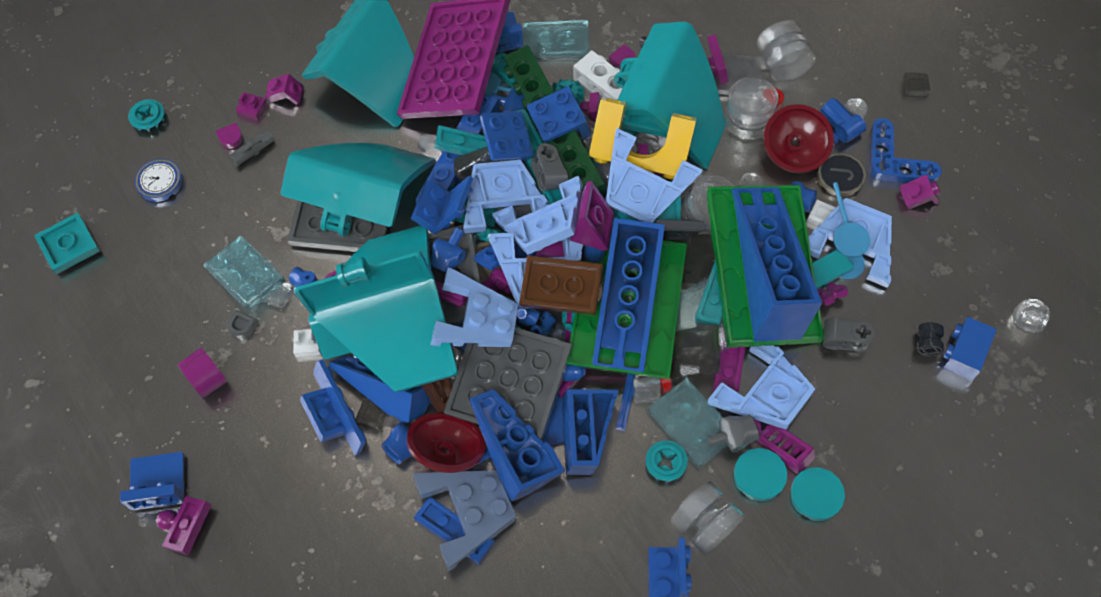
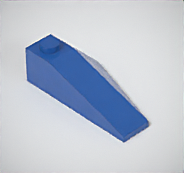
(403, 405)
(516, 451)

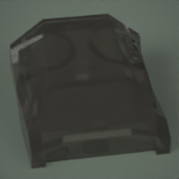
(696, 352)

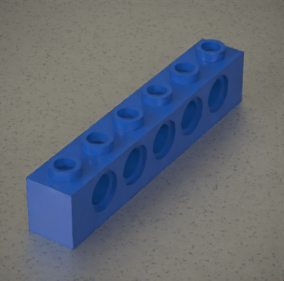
(443, 171)

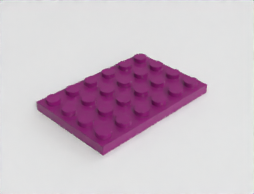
(453, 58)

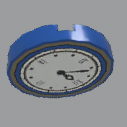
(158, 180)

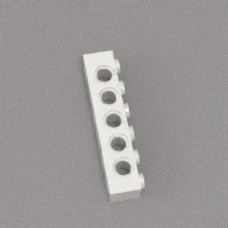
(598, 76)

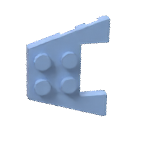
(499, 186)
(639, 191)
(544, 225)
(878, 227)
(514, 268)
(487, 317)
(774, 397)

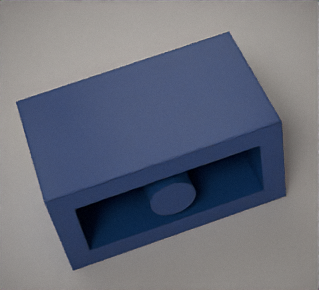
(969, 348)

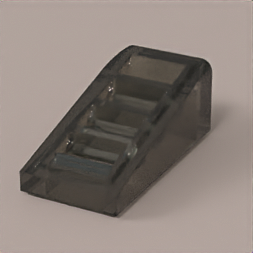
(464, 164)
(699, 252)

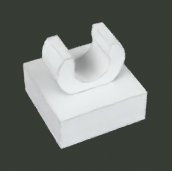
(305, 343)

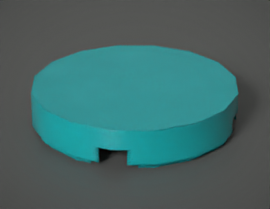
(760, 474)
(817, 494)

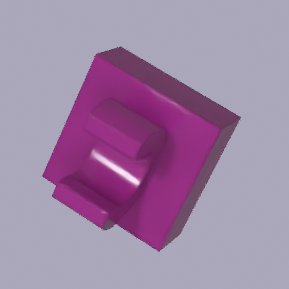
(251, 106)
(591, 107)

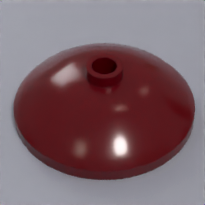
(806, 127)
(445, 443)

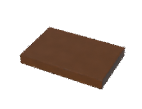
(561, 285)

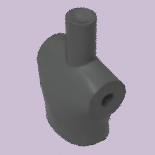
(736, 432)

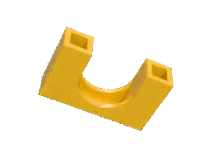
(664, 161)

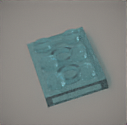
(244, 273)

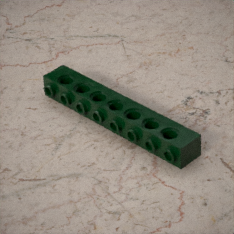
(524, 62)

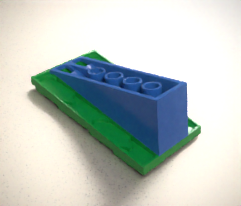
(764, 266)
(636, 314)

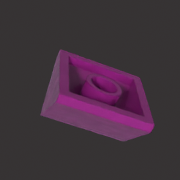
(593, 219)

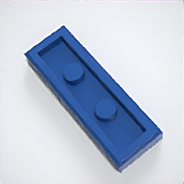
(447, 526)

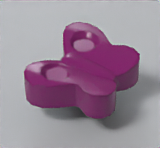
(832, 292)

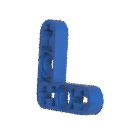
(891, 165)

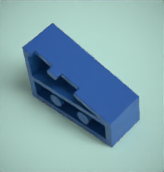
(585, 427)

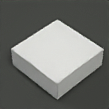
(819, 213)

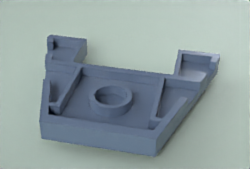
(479, 504)

